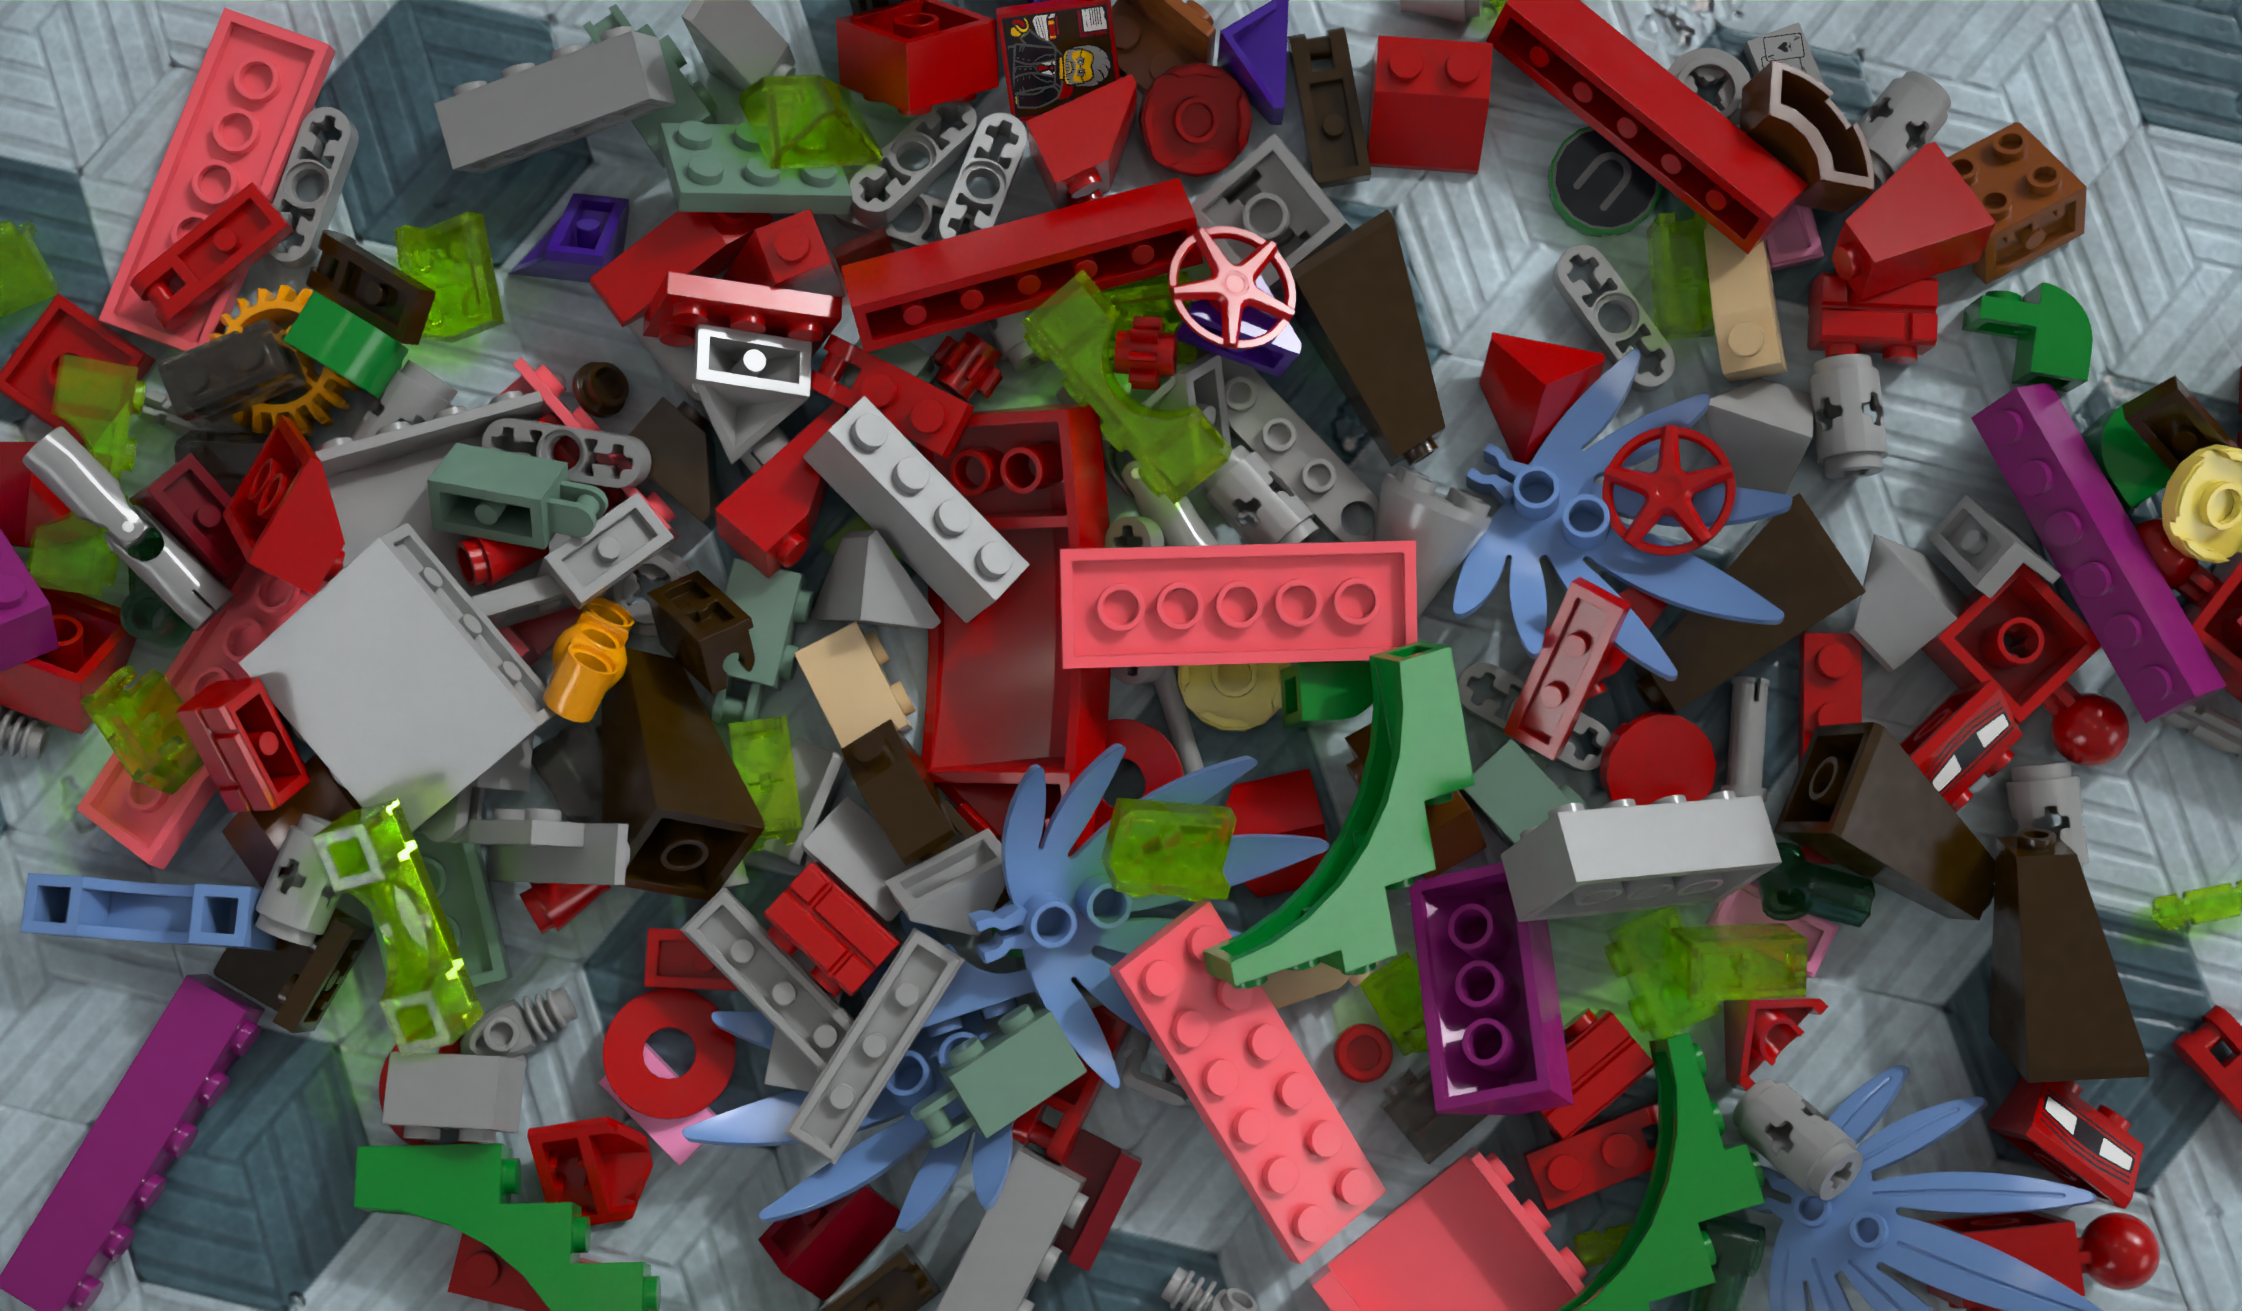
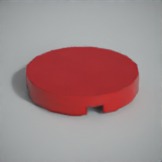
(1195, 119)
(1657, 759)

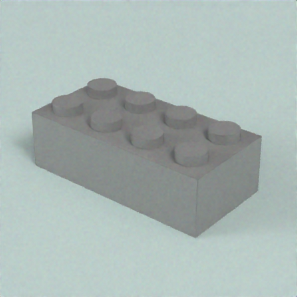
(1639, 856)

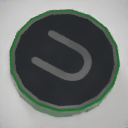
(1599, 186)

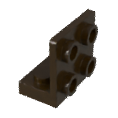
(296, 977)

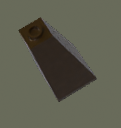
(1367, 331)
(1783, 561)
(672, 783)
(1882, 818)
(2052, 972)

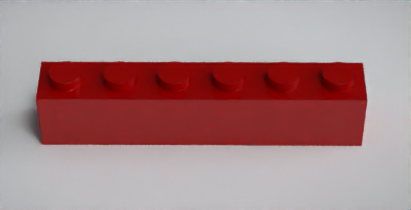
(1649, 116)
(1018, 264)

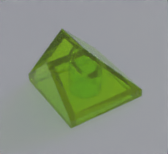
(807, 123)

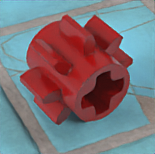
(1146, 352)
(967, 367)

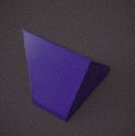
(1256, 57)
(580, 241)
(1269, 358)

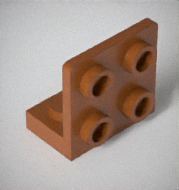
(1160, 35)
(2027, 195)

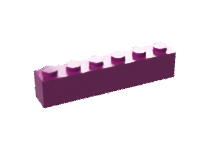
(2098, 551)
(132, 1146)

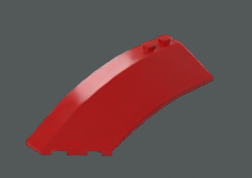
(999, 679)

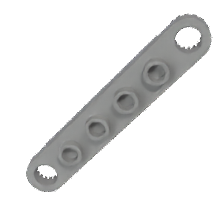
(1292, 449)

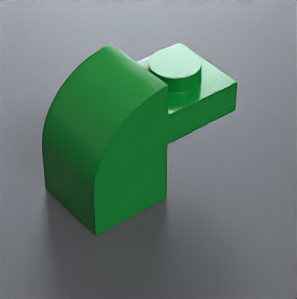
(2049, 332)
(346, 345)
(2126, 459)
(1324, 692)

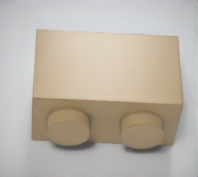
(852, 684)

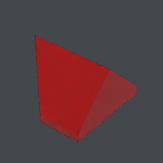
(1533, 387)
(1760, 1031)

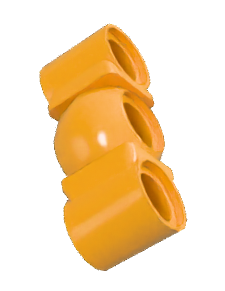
(588, 660)

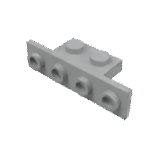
(542, 849)

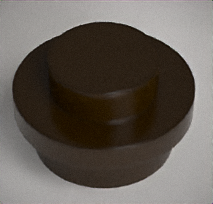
(600, 389)

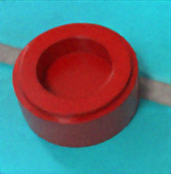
(1363, 1052)

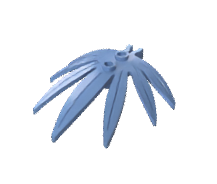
(1560, 516)
(1068, 903)
(913, 1081)
(1865, 1229)

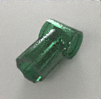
(143, 603)
(1812, 889)
(1738, 1254)

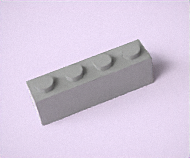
(555, 101)
(916, 510)
(1017, 1237)

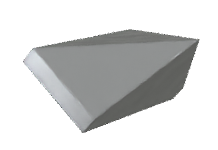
(952, 884)

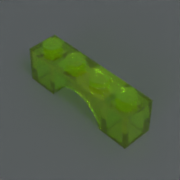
(98, 404)
(1172, 446)
(427, 983)

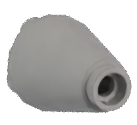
(1440, 524)

